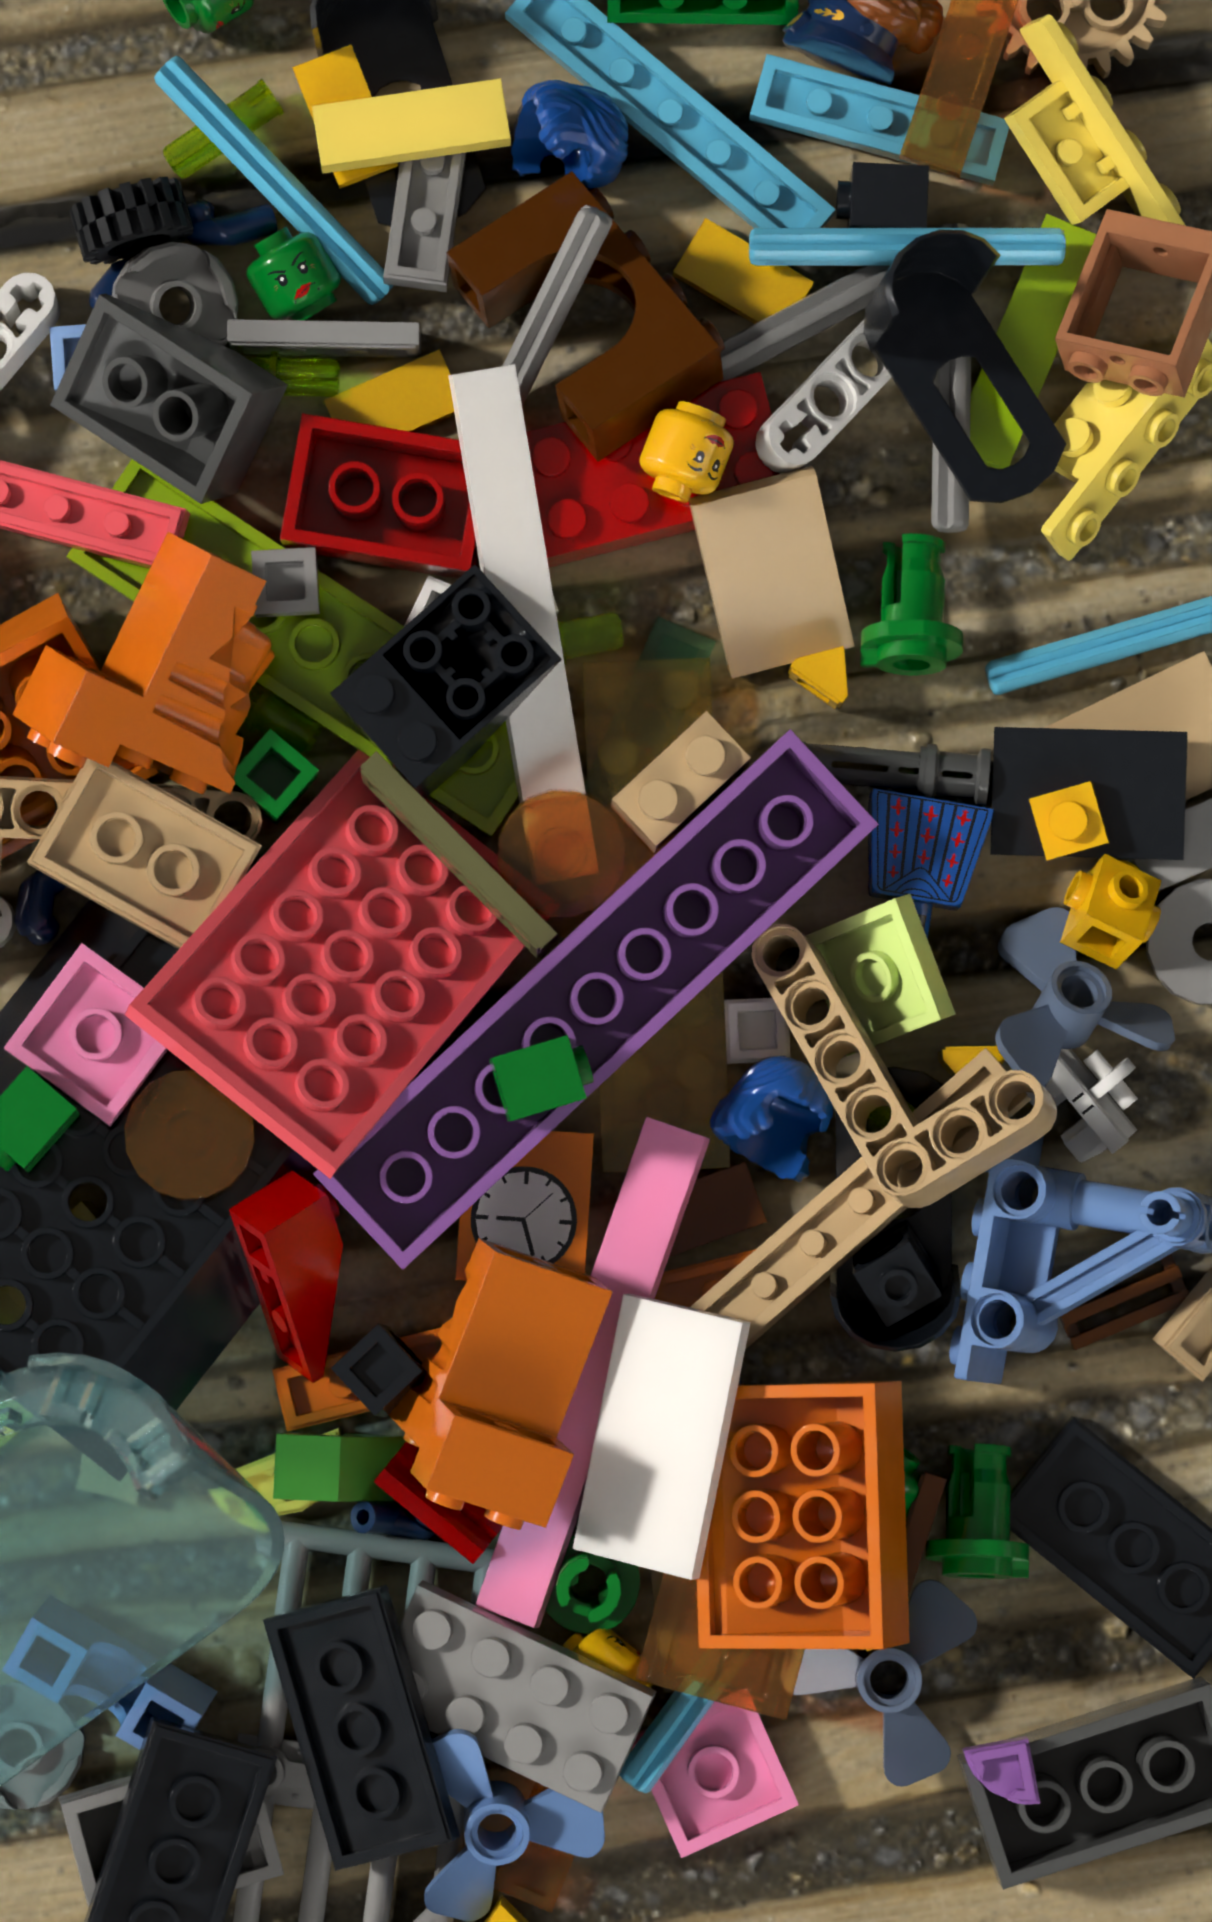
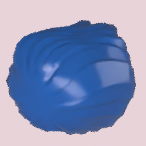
(573, 125)
(773, 1115)

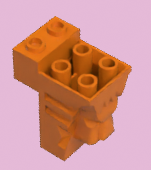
(171, 680)
(503, 1386)

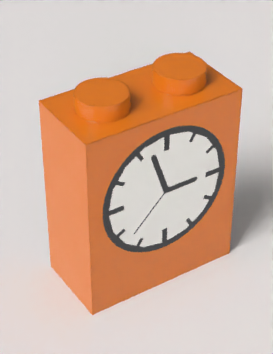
(537, 1205)

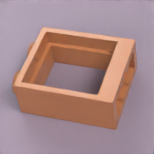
(1147, 247)

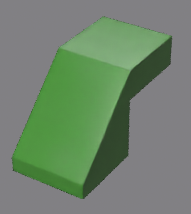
(332, 1466)

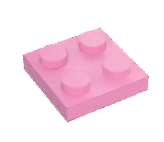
(84, 1039)
(721, 1780)

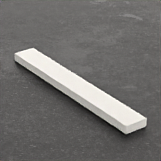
(516, 562)

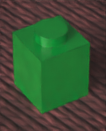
(274, 776)
(541, 1077)
(31, 1120)

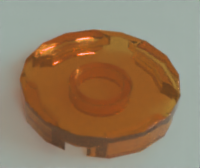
(561, 852)
(188, 1137)

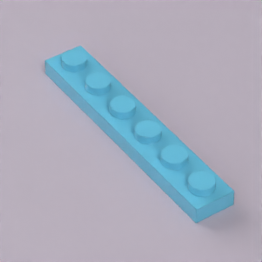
(671, 114)

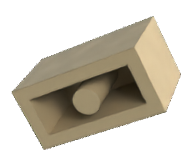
(680, 782)

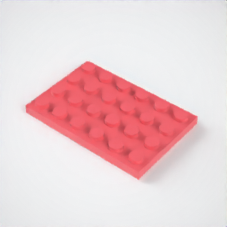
(330, 973)

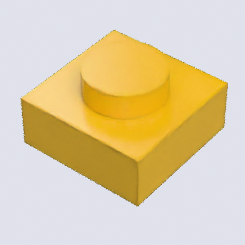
(1069, 820)

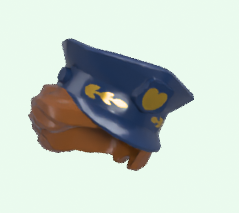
(863, 34)

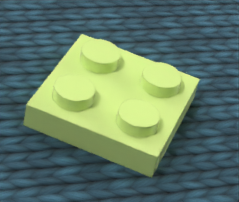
(886, 969)

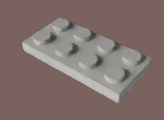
(522, 1696)

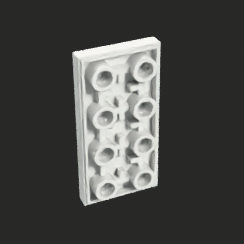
(661, 1436)

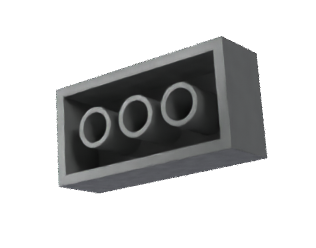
(1104, 1784)

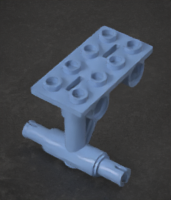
(1020, 1245)

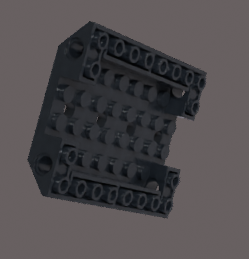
(154, 1276)

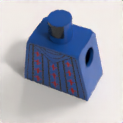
(923, 849)

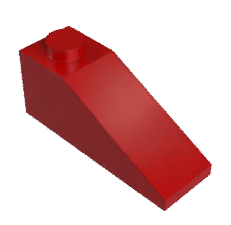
(294, 1265)

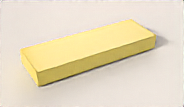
(411, 125)

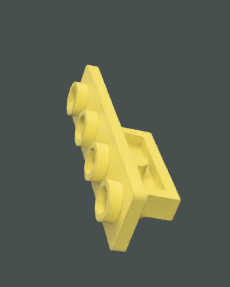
(1078, 138)
(1109, 442)

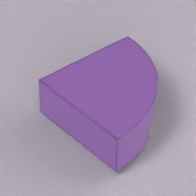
(1005, 1769)

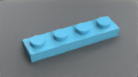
(859, 114)

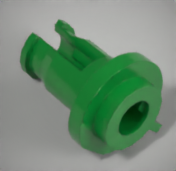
(912, 624)
(979, 1518)
(607, 1610)

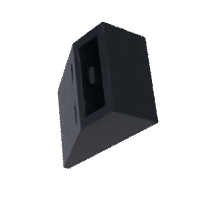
(446, 681)

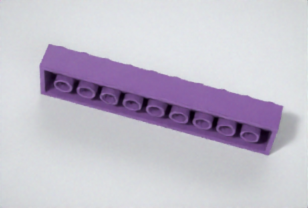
(604, 989)

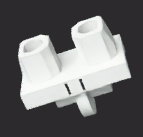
(1102, 1121)

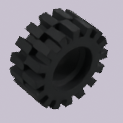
(130, 219)

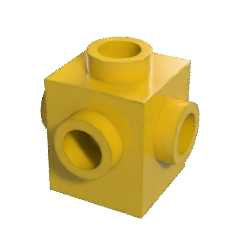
(1110, 910)

